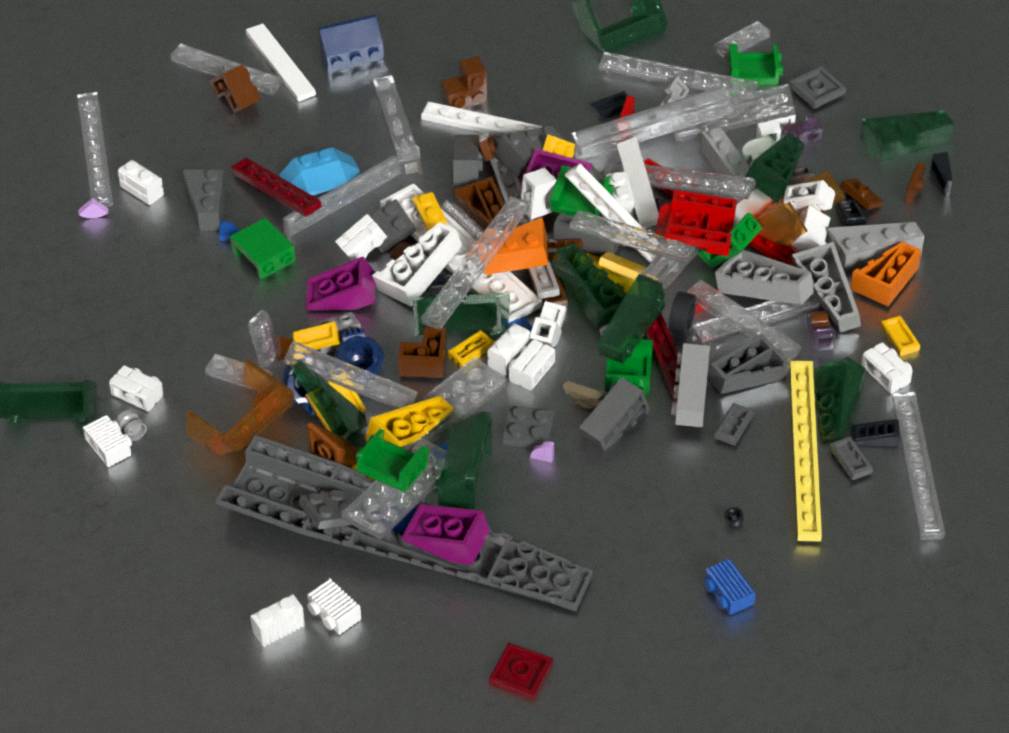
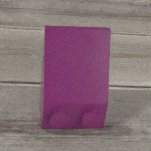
(553, 163)
(342, 287)
(448, 532)

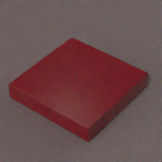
(521, 671)

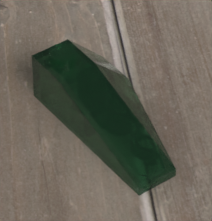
(837, 393)
(335, 409)

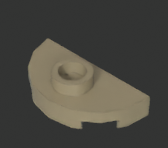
(584, 395)

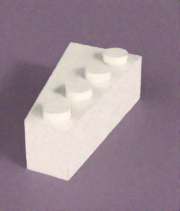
(419, 265)

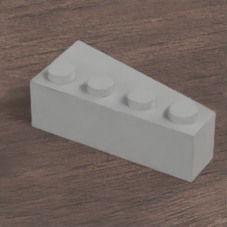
(866, 242)
(764, 278)
(830, 284)

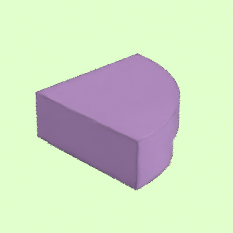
(93, 209)
(543, 452)

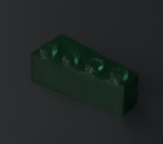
(905, 134)
(776, 166)
(588, 284)
(632, 319)

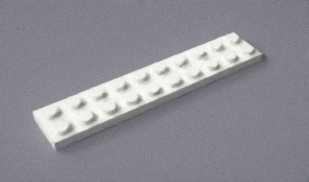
(522, 299)

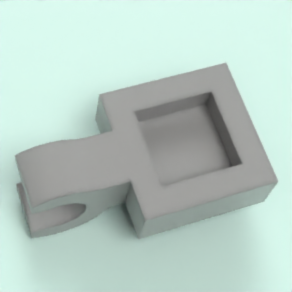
(676, 90)

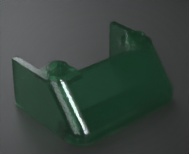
(646, 21)
(474, 312)
(47, 401)
(468, 444)

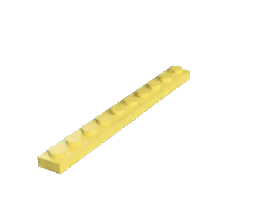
(805, 451)

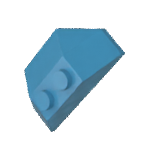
(320, 171)

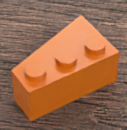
(522, 249)
(888, 274)

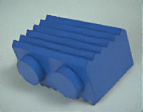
(729, 587)

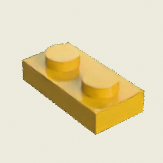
(559, 146)
(429, 210)

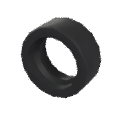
(682, 312)

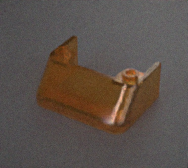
(780, 220)
(269, 406)

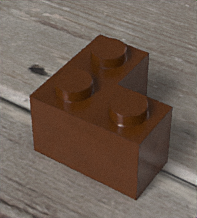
(236, 87)
(467, 88)
(424, 358)

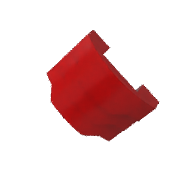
(698, 221)

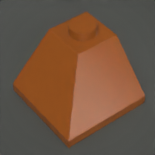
(331, 446)

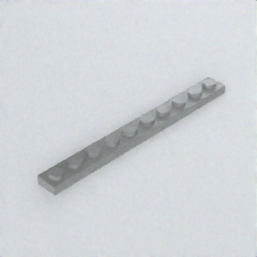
(509, 185)

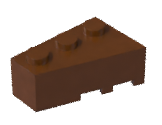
(480, 201)

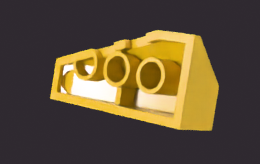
(410, 422)

